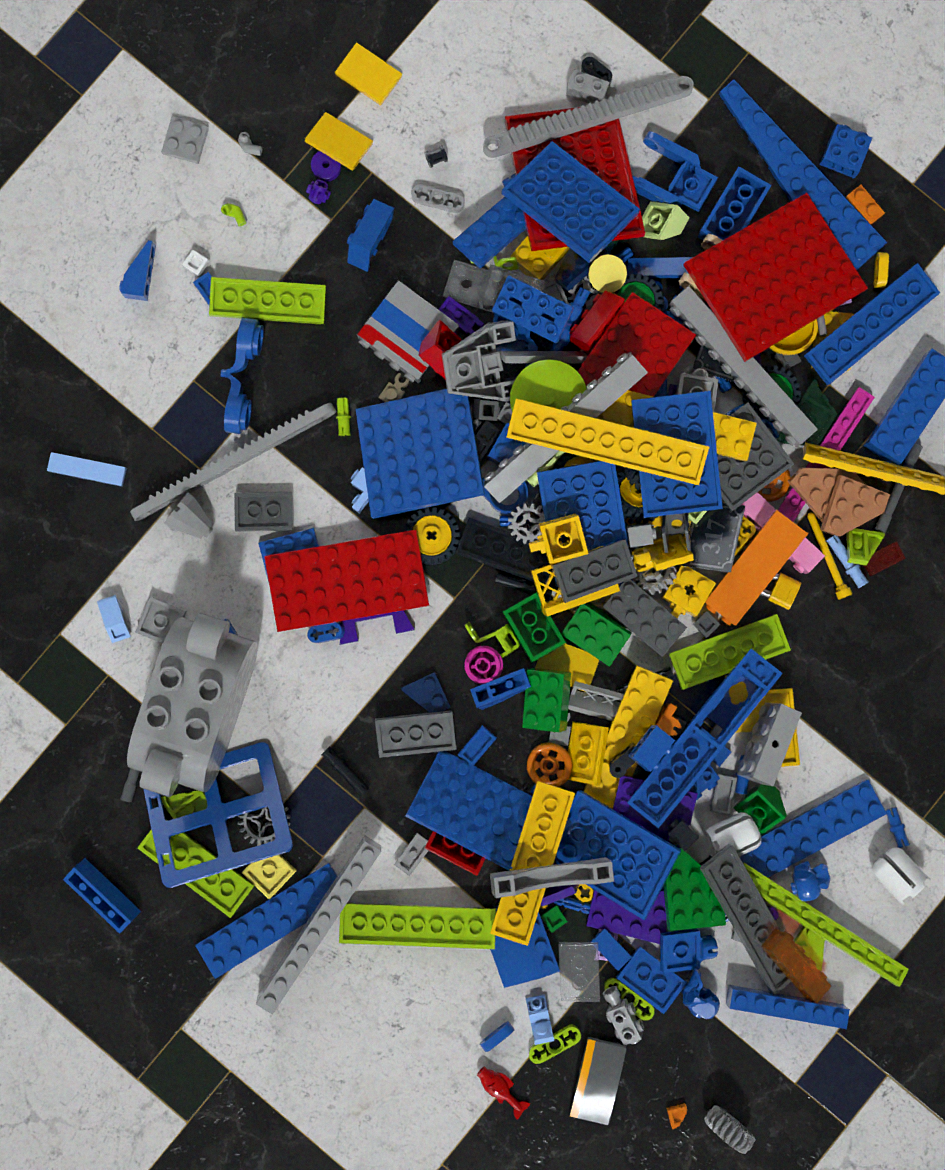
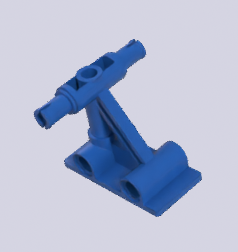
(540, 311)

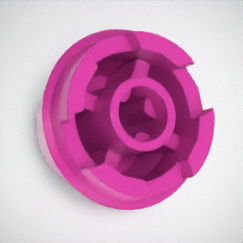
(483, 664)

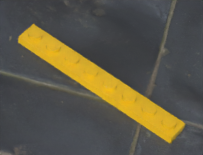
(874, 468)

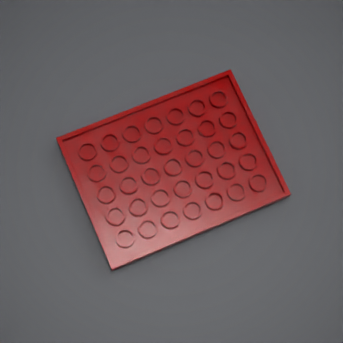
(596, 148)
(775, 277)

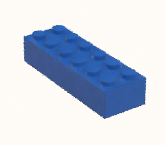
(910, 410)

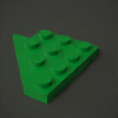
(690, 898)

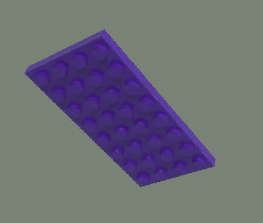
(610, 915)

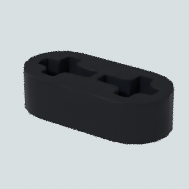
(597, 70)

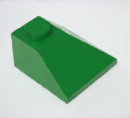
(763, 805)

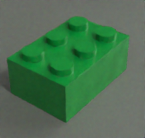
(534, 629)
(596, 632)
(547, 700)

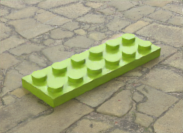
(267, 300)
(723, 652)
(222, 890)

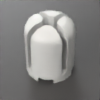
(737, 831)
(899, 887)

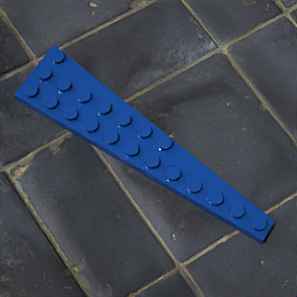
(800, 176)

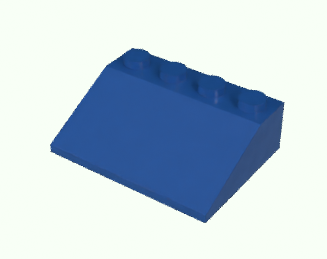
(525, 963)

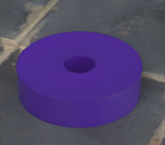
(322, 173)

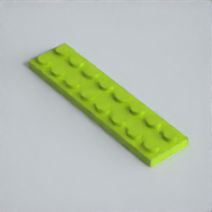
(417, 926)

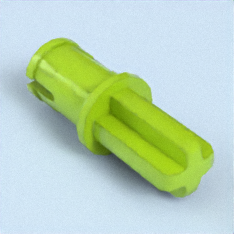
(343, 417)

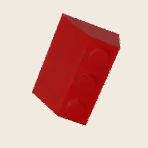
(596, 320)
(435, 344)
(455, 853)

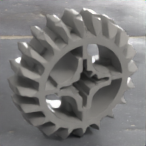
(261, 829)
(729, 1129)

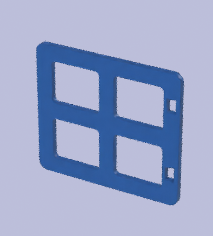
(217, 815)

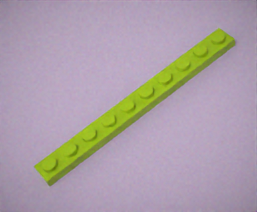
(828, 928)

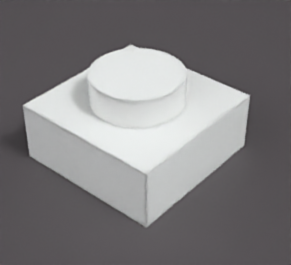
(195, 263)

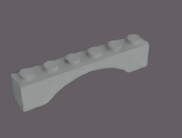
(524, 880)

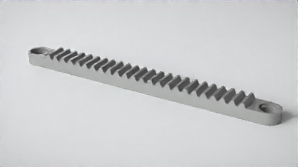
(587, 116)
(233, 461)

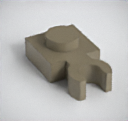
(393, 392)

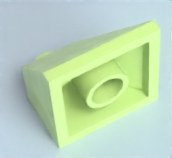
(663, 220)

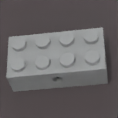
(768, 743)

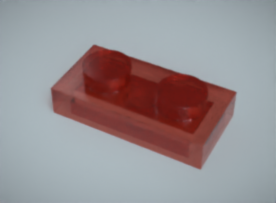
(884, 558)

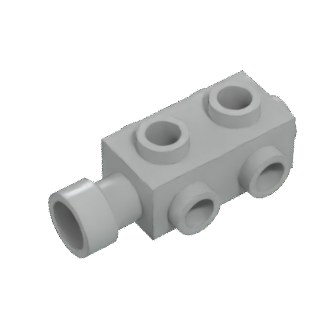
(628, 1028)

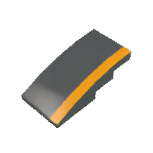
(598, 1081)

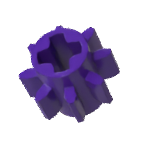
(318, 191)

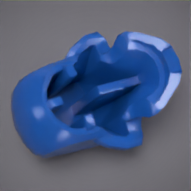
(809, 881)
(698, 999)

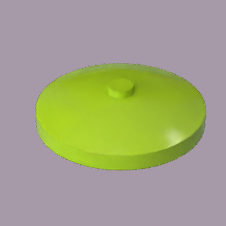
(547, 384)

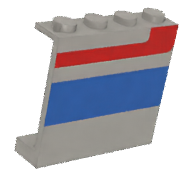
(399, 329)

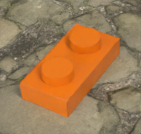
(865, 204)

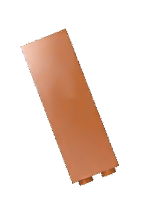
(755, 568)

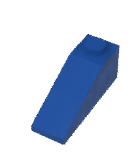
(138, 276)
(500, 689)

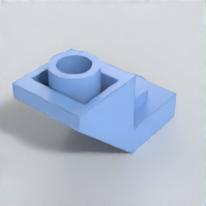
(359, 482)
(113, 619)
(539, 1019)

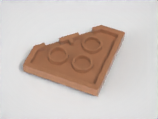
(817, 485)
(852, 506)

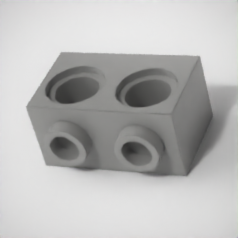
(586, 87)
(640, 534)

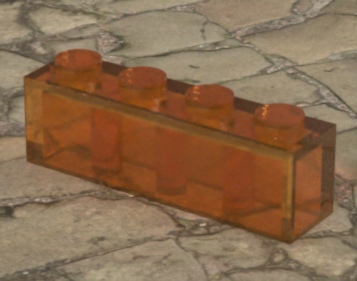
(796, 965)

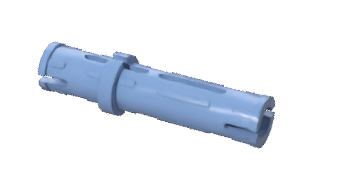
(852, 569)

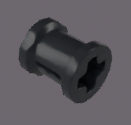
(436, 156)

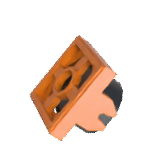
(670, 721)

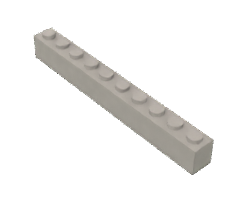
(746, 375)
(592, 403)
(318, 924)

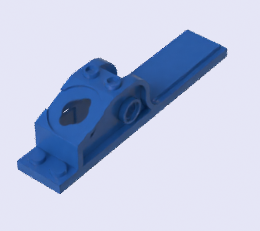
(694, 748)

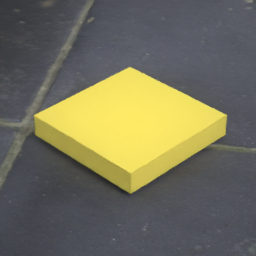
(269, 874)

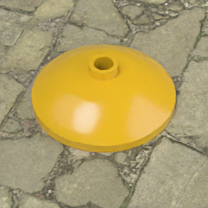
(797, 341)

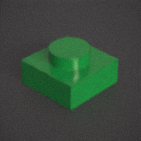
(553, 918)

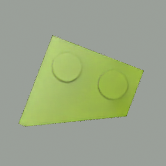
(862, 545)
(185, 803)
(812, 944)

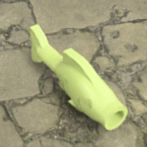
(547, 466)

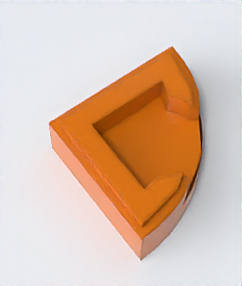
(676, 1114)

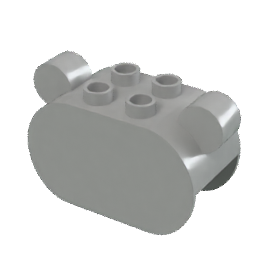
(191, 705)

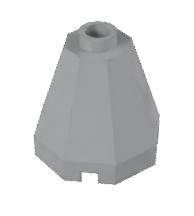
(190, 518)

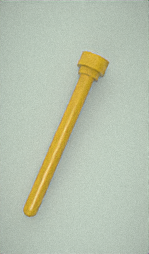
(842, 590)

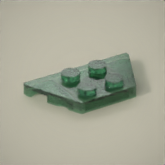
(818, 410)

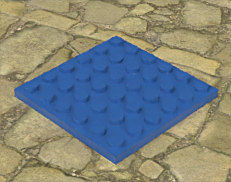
(419, 452)

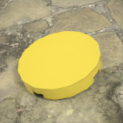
(607, 273)

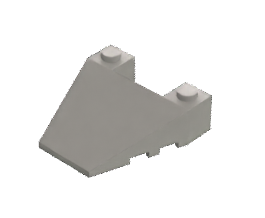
(464, 363)

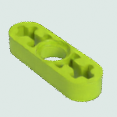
(643, 1003)
(570, 1042)

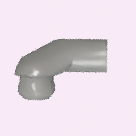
(247, 145)

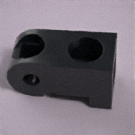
(621, 762)

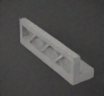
(591, 704)

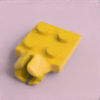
(655, 557)

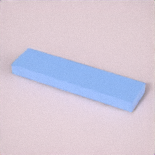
(86, 469)

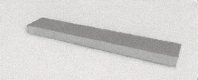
(567, 357)

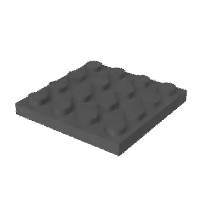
(765, 463)

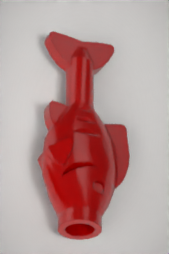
(498, 1086)

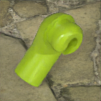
(235, 212)

